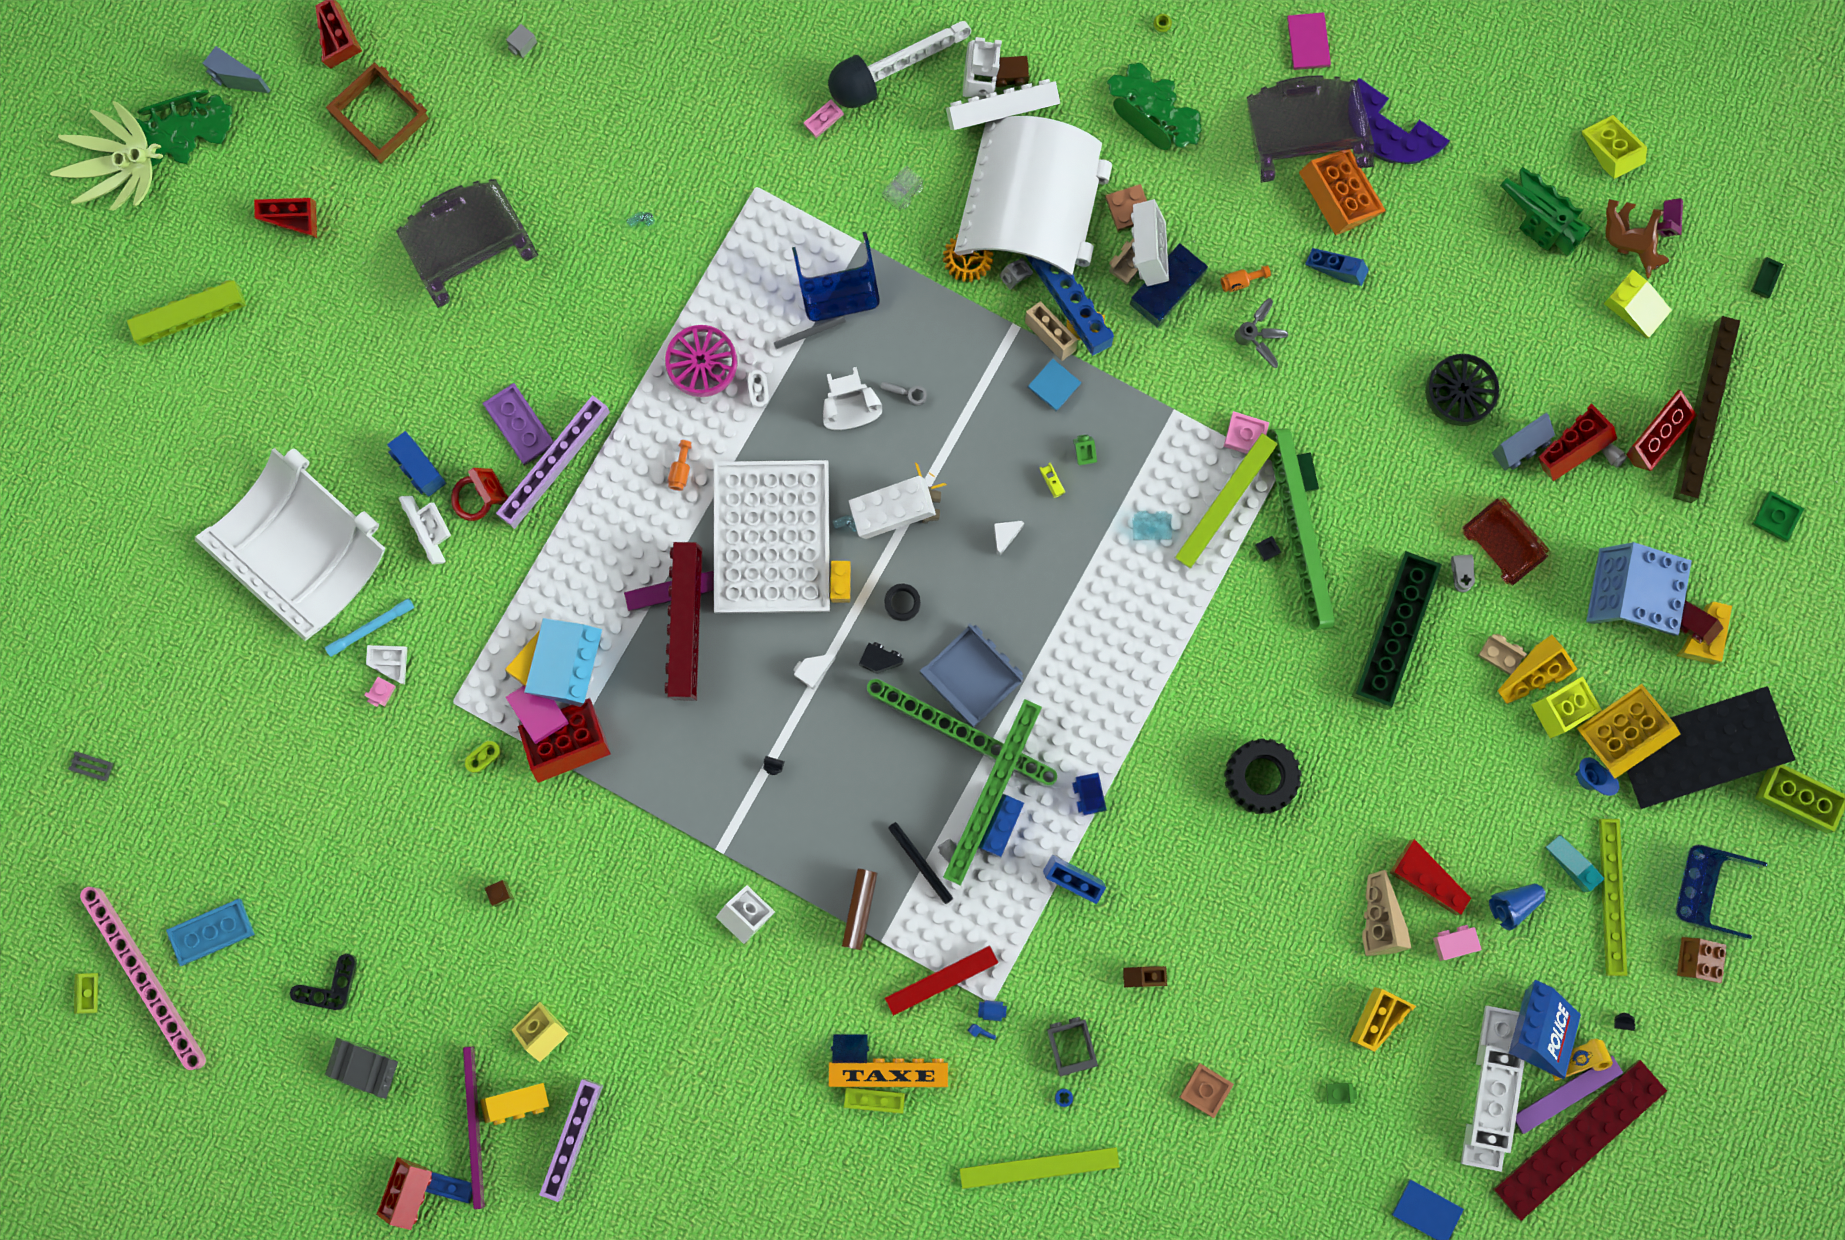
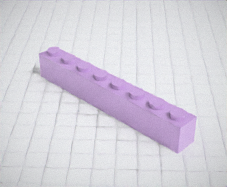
(553, 462)

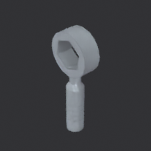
(900, 390)

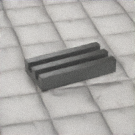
(75, 761)

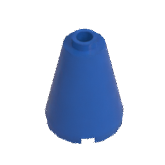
(1516, 904)

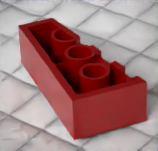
(1578, 443)
(1426, 876)

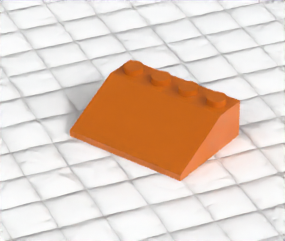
(1341, 191)

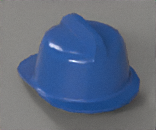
(1596, 777)

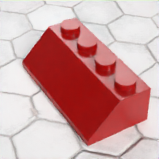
(1662, 432)

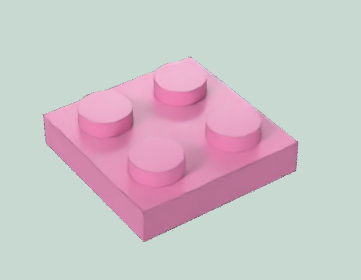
(1244, 432)

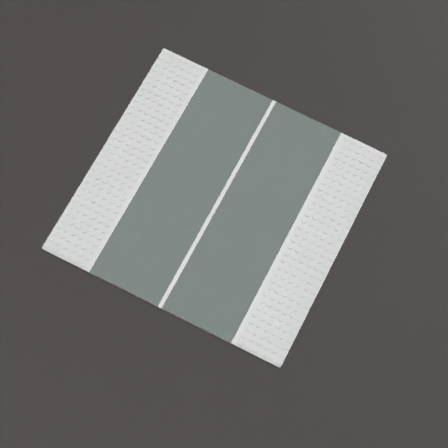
(1067, 601)

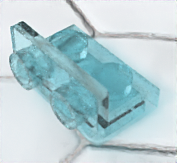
(1152, 526)

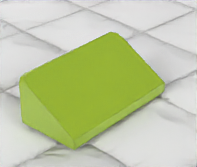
(86, 993)

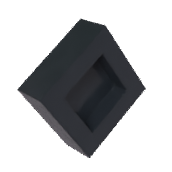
(1267, 549)

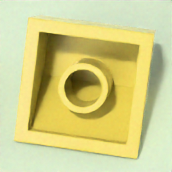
(539, 1032)

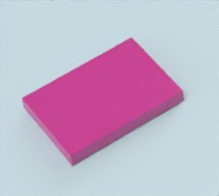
(1308, 41)
(537, 714)

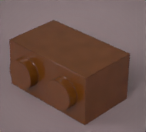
(1012, 71)

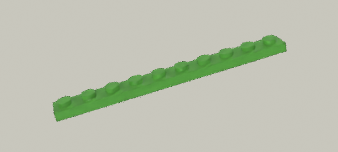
(992, 792)

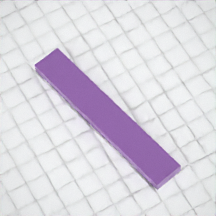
(1565, 1096)

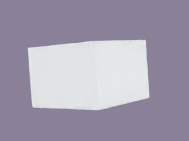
(1005, 534)

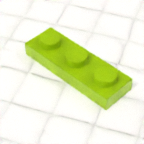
(874, 1100)

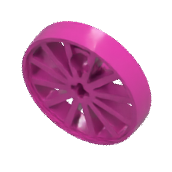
(707, 355)

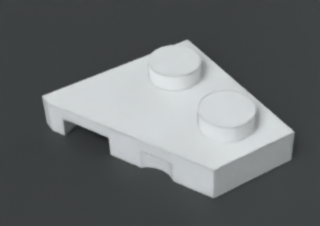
(388, 660)

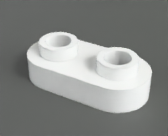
(758, 390)

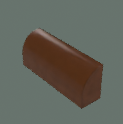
(859, 909)

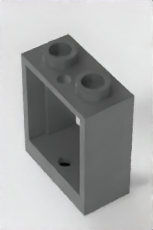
(1076, 1067)

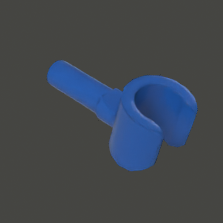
(975, 1030)

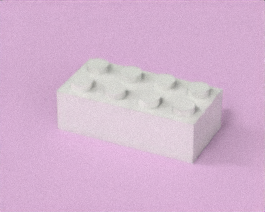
(1150, 242)
(892, 507)

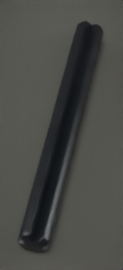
(920, 863)

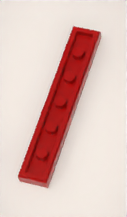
(941, 980)

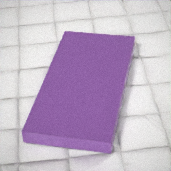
(518, 424)

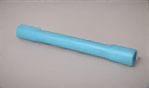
(396, 611)

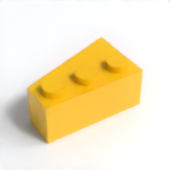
(1379, 1019)
(514, 1104)

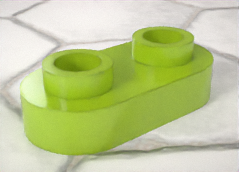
(481, 754)

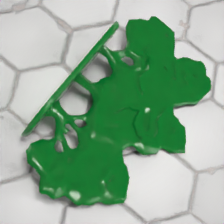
(1154, 100)
(178, 132)

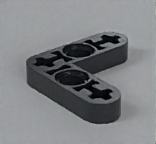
(335, 991)

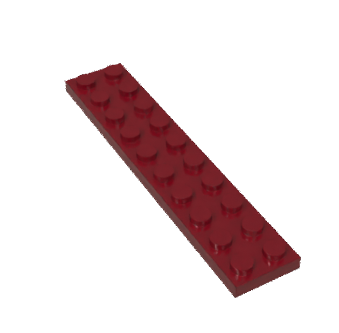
(1579, 1140)

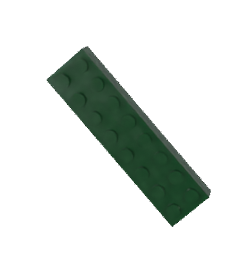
(1396, 630)

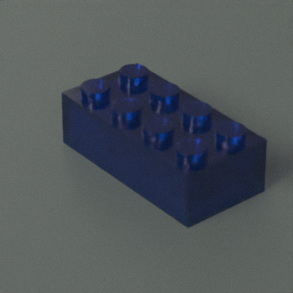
(1160, 299)

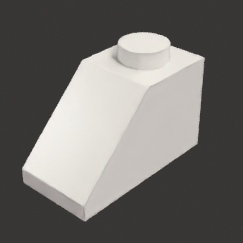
(813, 669)

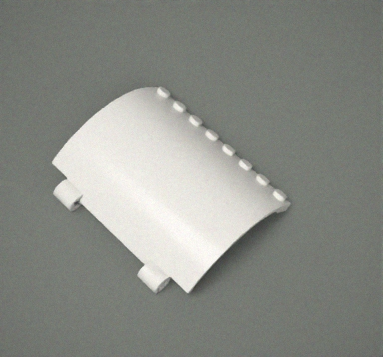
(1033, 191)
(295, 545)

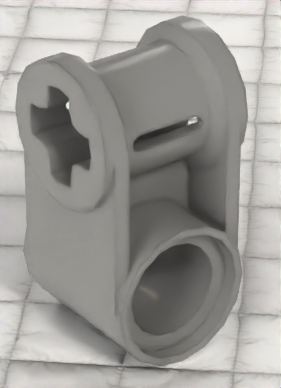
(1463, 568)

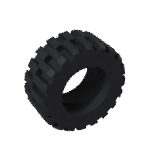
(1281, 758)

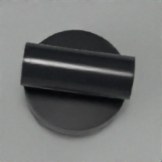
(772, 765)
(1624, 1021)

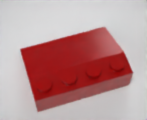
(568, 747)

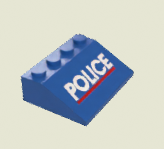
(1545, 1029)

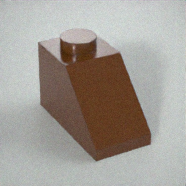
(1145, 976)

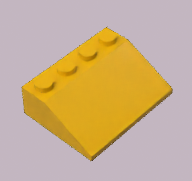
(1628, 731)

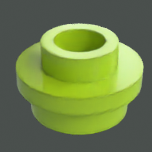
(1162, 18)

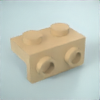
(1122, 265)

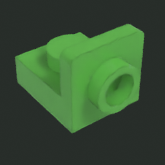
(1085, 449)
(1341, 1093)

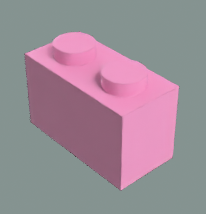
(1457, 943)

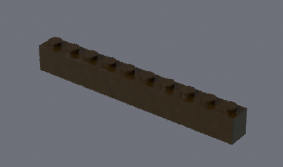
(1707, 409)

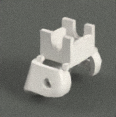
(981, 59)
(850, 403)

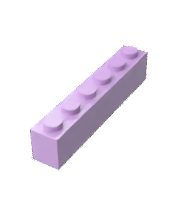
(571, 1140)

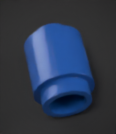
(992, 1010)

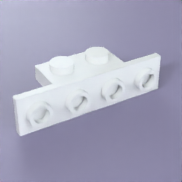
(428, 526)

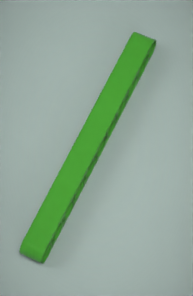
(1301, 530)
(955, 724)

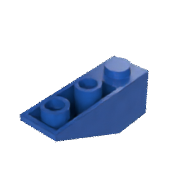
(1339, 266)

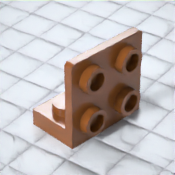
(1701, 959)

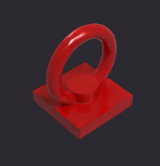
(487, 487)

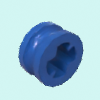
(1070, 1097)

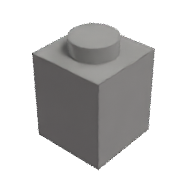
(521, 41)

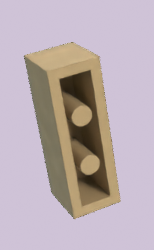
(1051, 331)

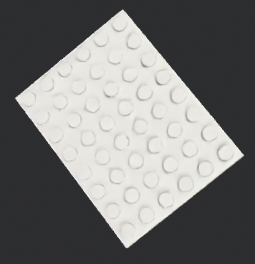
(771, 536)

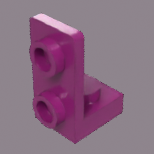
(1672, 218)

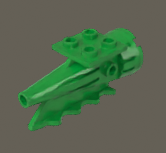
(1548, 215)

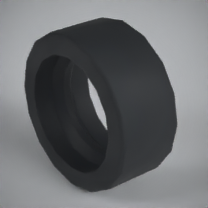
(898, 588)

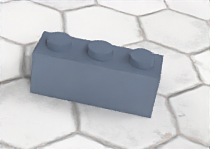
(1525, 443)

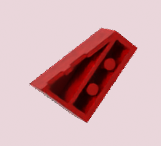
(336, 34)
(288, 213)

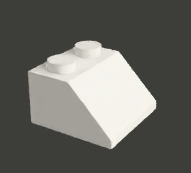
(745, 914)

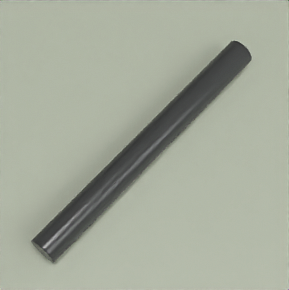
(809, 332)

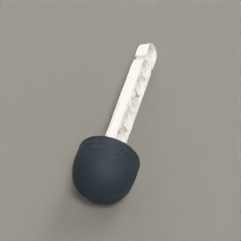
(854, 82)

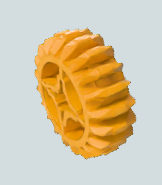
(975, 258)

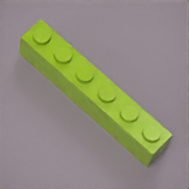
(186, 312)

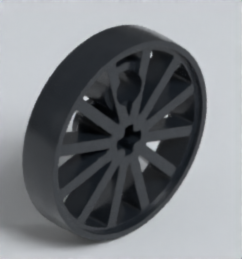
(1461, 382)

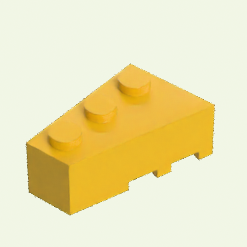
(1714, 652)

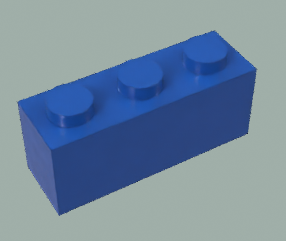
(1074, 879)

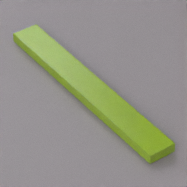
(1226, 500)
(1612, 897)
(1039, 1167)

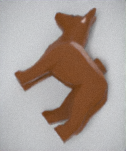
(1637, 240)

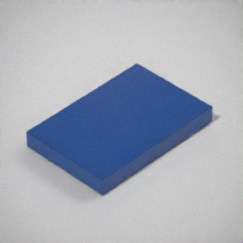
(1427, 1211)

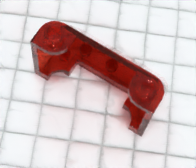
(1507, 540)

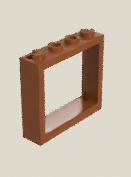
(355, 89)

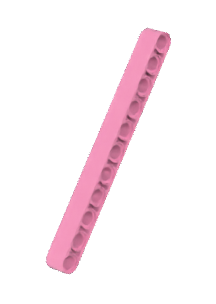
(151, 982)

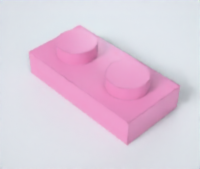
(823, 118)

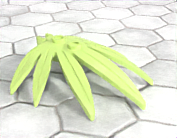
(130, 158)

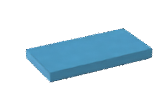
(210, 932)

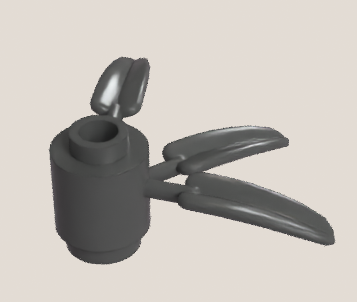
(1248, 331)

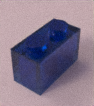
(1090, 794)

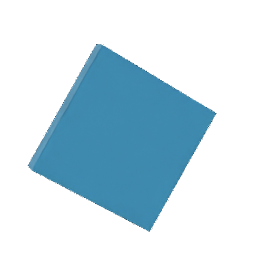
(1054, 385)

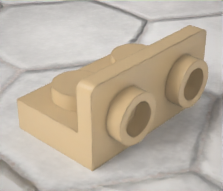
(1501, 653)

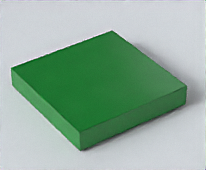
(1778, 516)

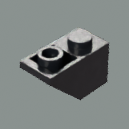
(879, 660)

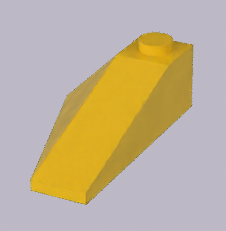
(1542, 666)

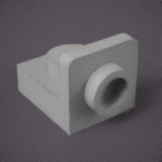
(1015, 273)

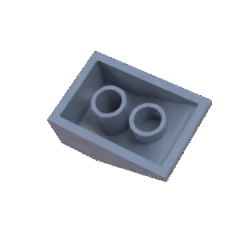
(232, 73)

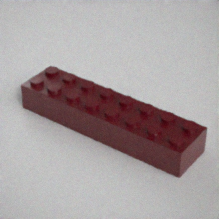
(684, 621)

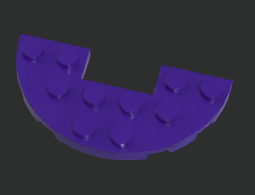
(1391, 141)

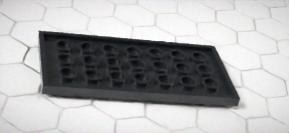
(1714, 748)

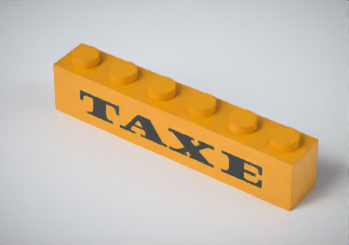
(890, 1073)

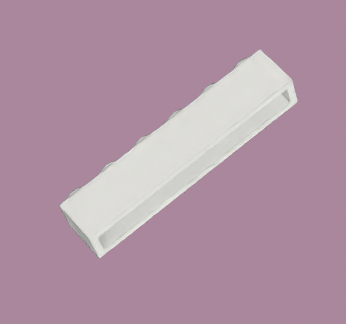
(1002, 105)

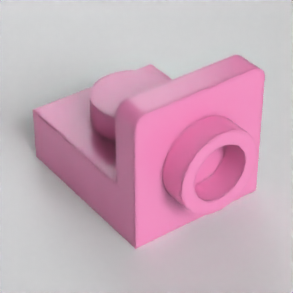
(380, 692)

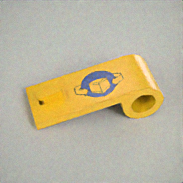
(1589, 1055)

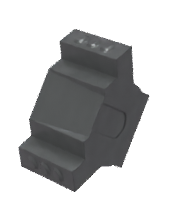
(361, 1067)

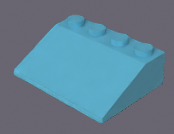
(563, 661)

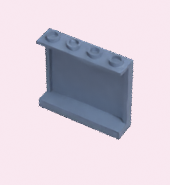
(972, 675)

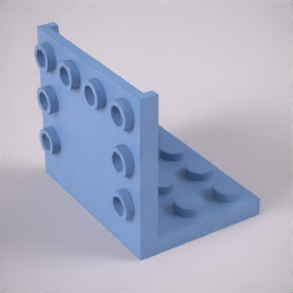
(1639, 587)

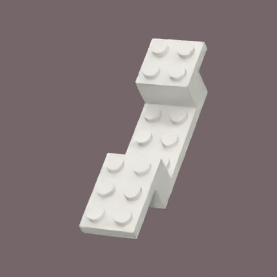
(1497, 1093)

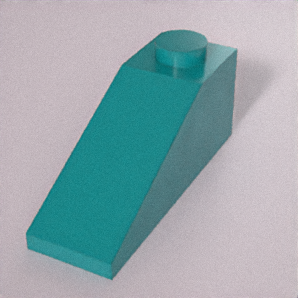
(1574, 864)

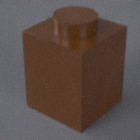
(499, 893)

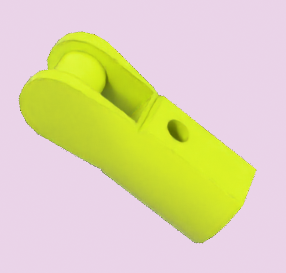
(1053, 483)

